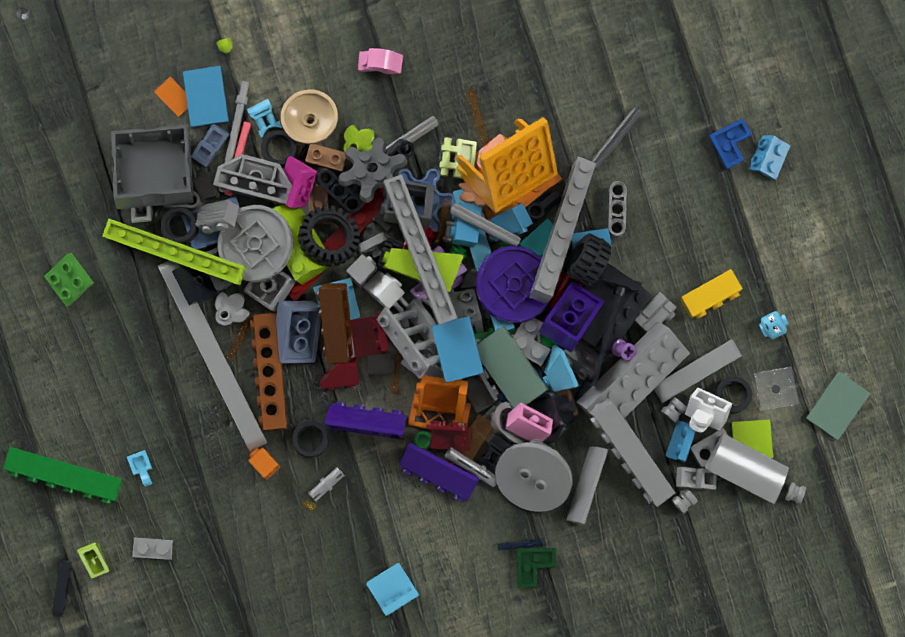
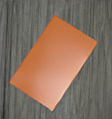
(173, 96)

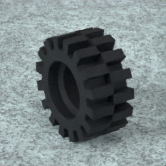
(390, 243)

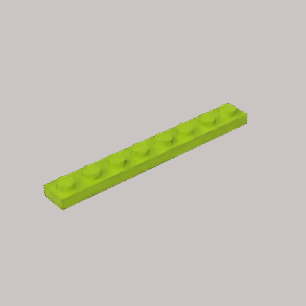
(174, 251)

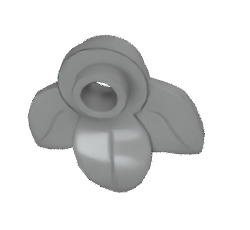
(232, 306)

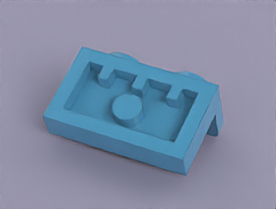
(680, 441)

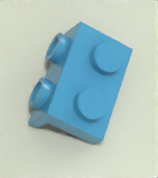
(769, 156)

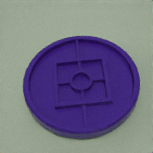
(506, 283)

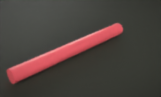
(241, 145)

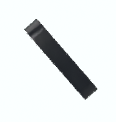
(62, 588)

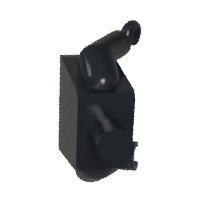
(558, 409)

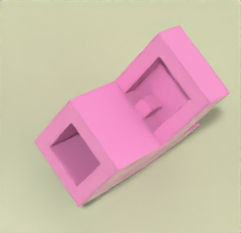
(381, 61)

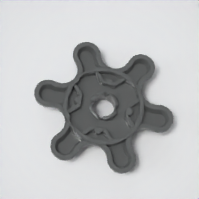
(363, 160)

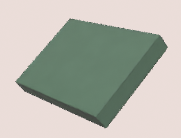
(837, 405)

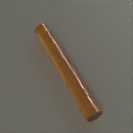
(477, 116)

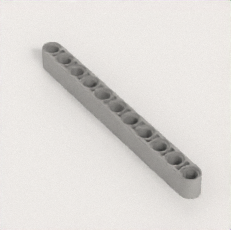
(215, 361)

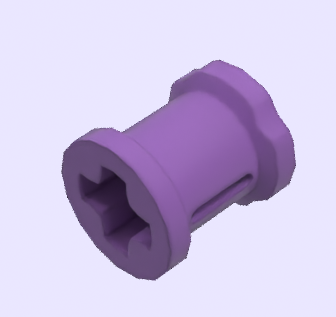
(623, 349)

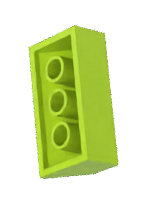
(299, 265)

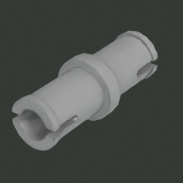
(326, 484)

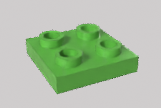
(68, 279)

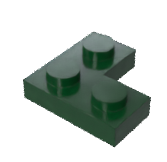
(529, 560)

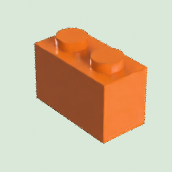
(264, 463)

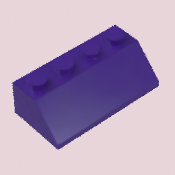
(438, 472)

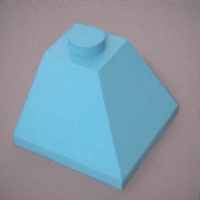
(558, 371)

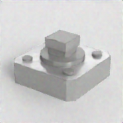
(372, 246)

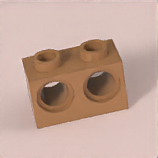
(325, 157)

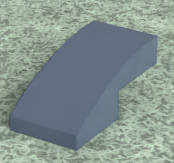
(210, 145)

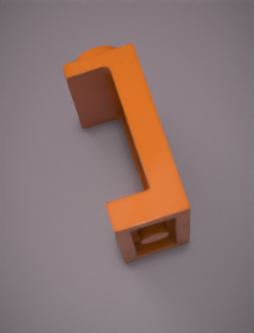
(441, 396)

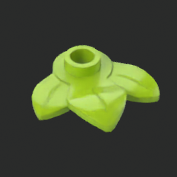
(359, 139)

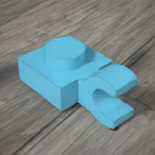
(140, 465)

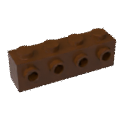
(336, 322)

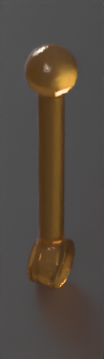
(394, 388)

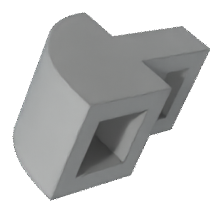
(695, 478)

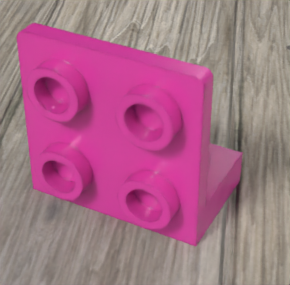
(302, 182)

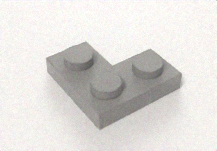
(525, 340)

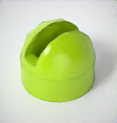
(225, 45)

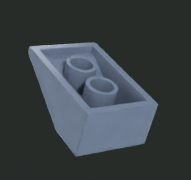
(297, 331)

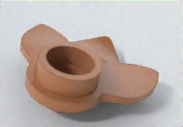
(470, 196)

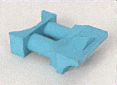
(260, 110)

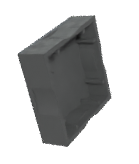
(152, 167)

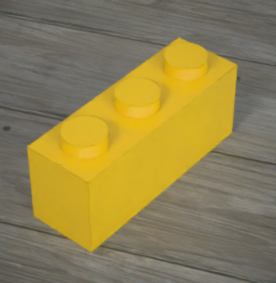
(711, 294)

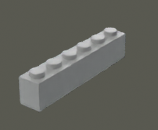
(631, 451)

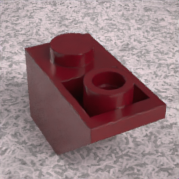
(341, 375)

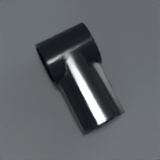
(544, 204)

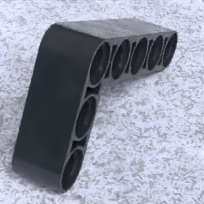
(346, 193)

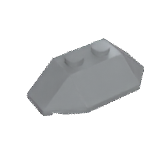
(254, 179)

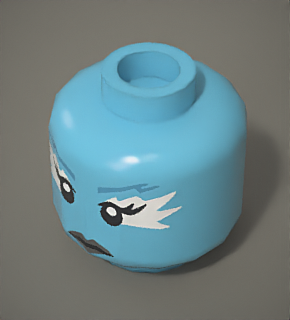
(773, 325)

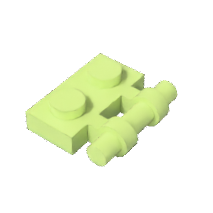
(463, 147)

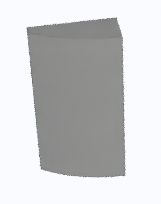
(747, 468)
(586, 485)

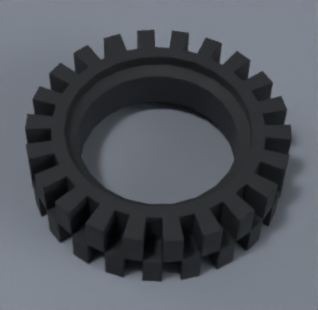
(319, 253)

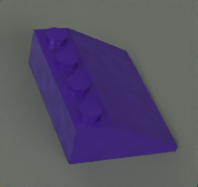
(364, 421)

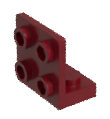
(368, 337)
(454, 436)

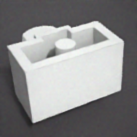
(386, 291)
(707, 411)

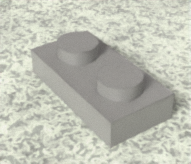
(152, 548)

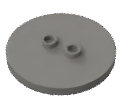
(258, 241)
(533, 477)

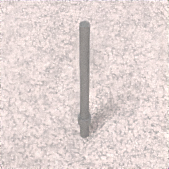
(241, 101)

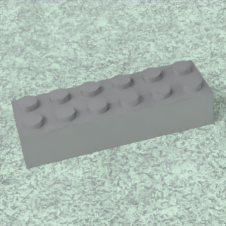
(634, 379)

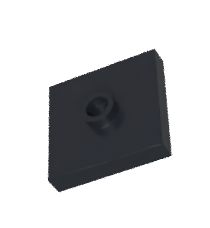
(195, 285)

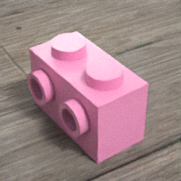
(529, 423)

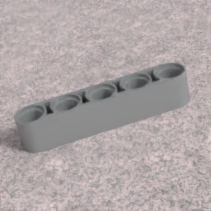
(697, 370)

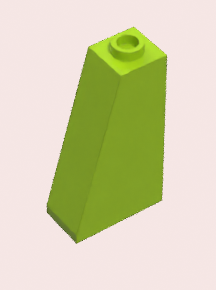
(401, 262)

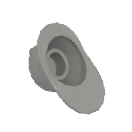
(499, 421)

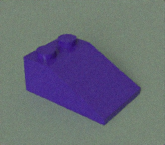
(571, 316)

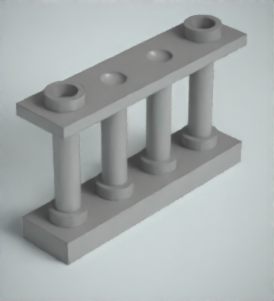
(400, 337)

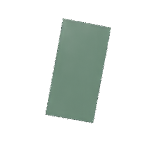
(510, 368)

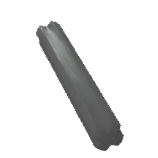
(616, 137)

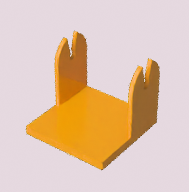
(512, 166)

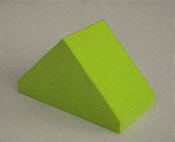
(93, 560)

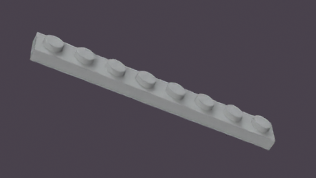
(420, 250)

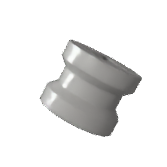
(795, 493)

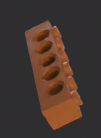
(279, 420)

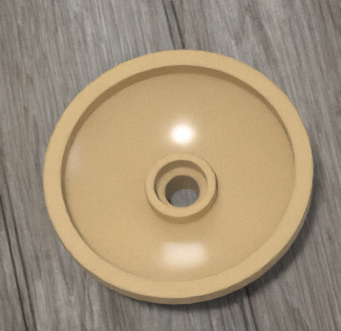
(309, 106)

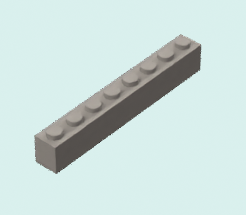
(562, 230)

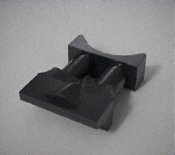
(496, 445)

